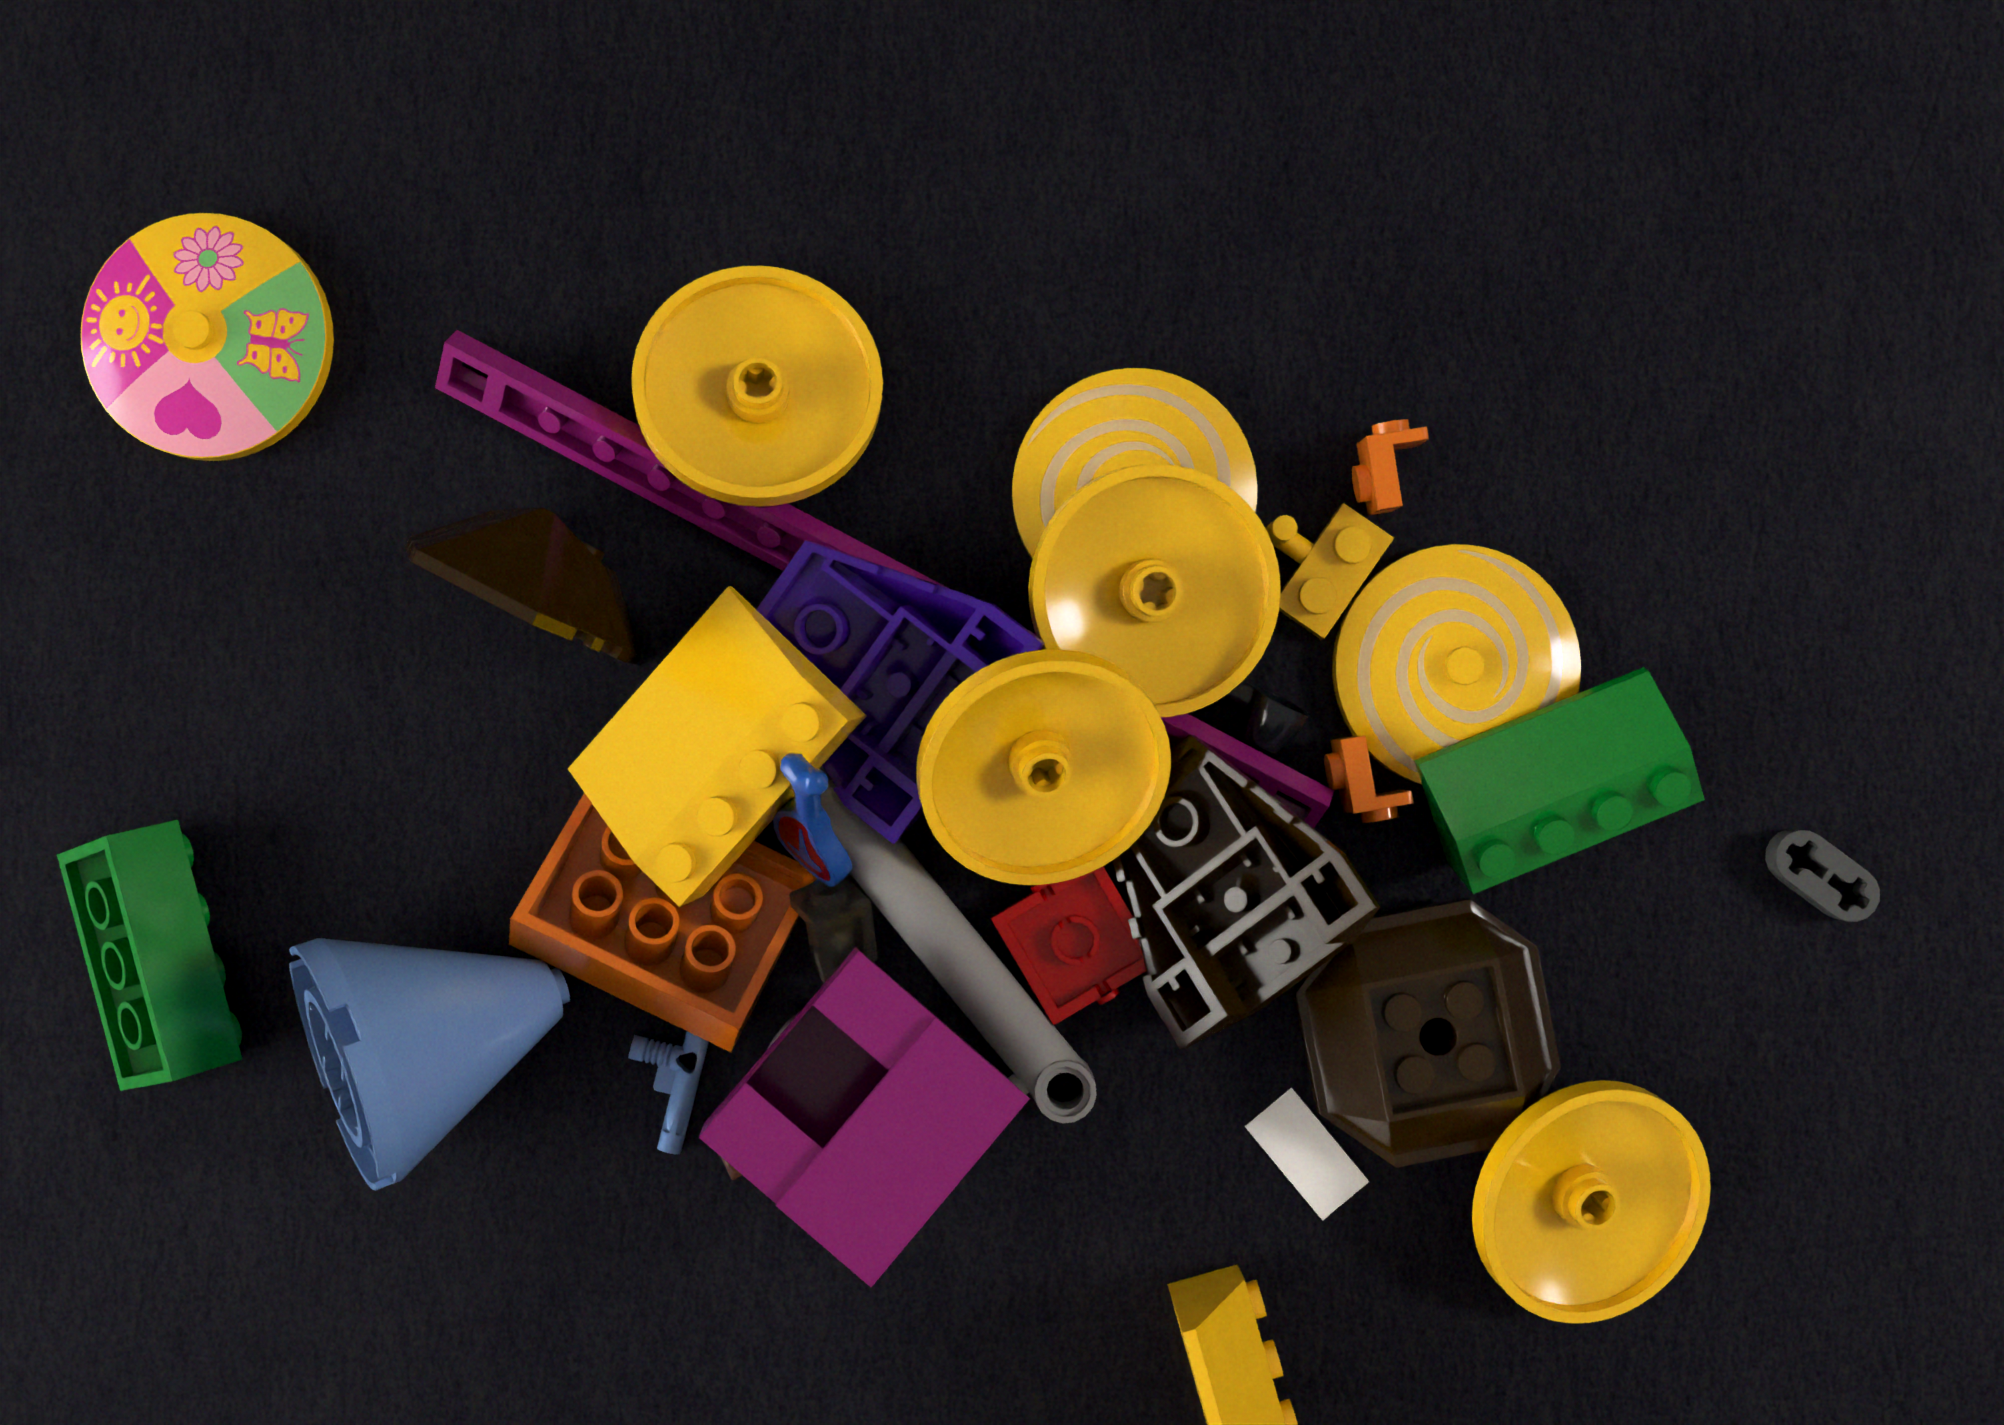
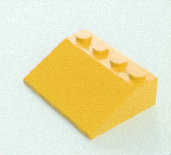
(700, 745)
(1226, 1349)

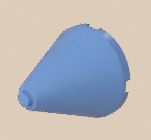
(415, 1038)

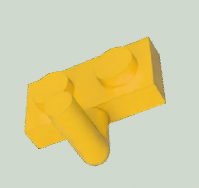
(1329, 568)

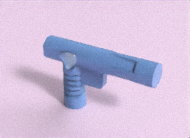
(675, 1080)

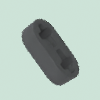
(1830, 864)

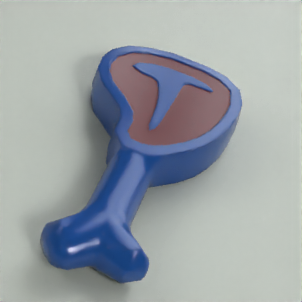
(806, 827)

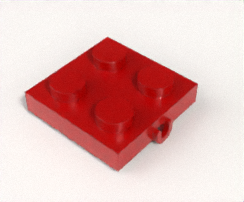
(1072, 942)

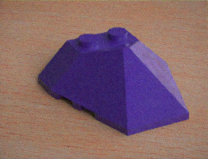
(895, 654)

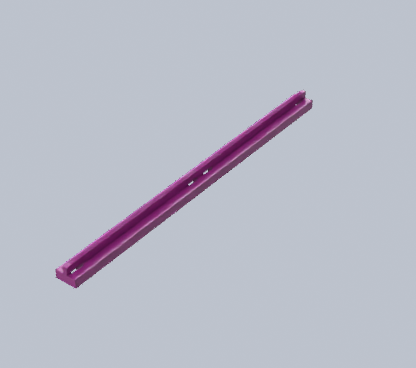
(772, 533)

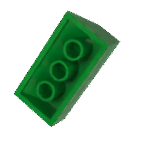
(1559, 780)
(150, 955)

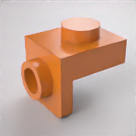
(1377, 475)
(1350, 772)

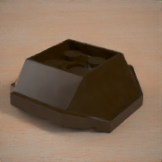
(1365, 1021)

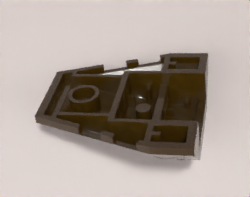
(534, 571)
(1232, 897)

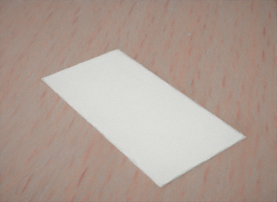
(1307, 1154)

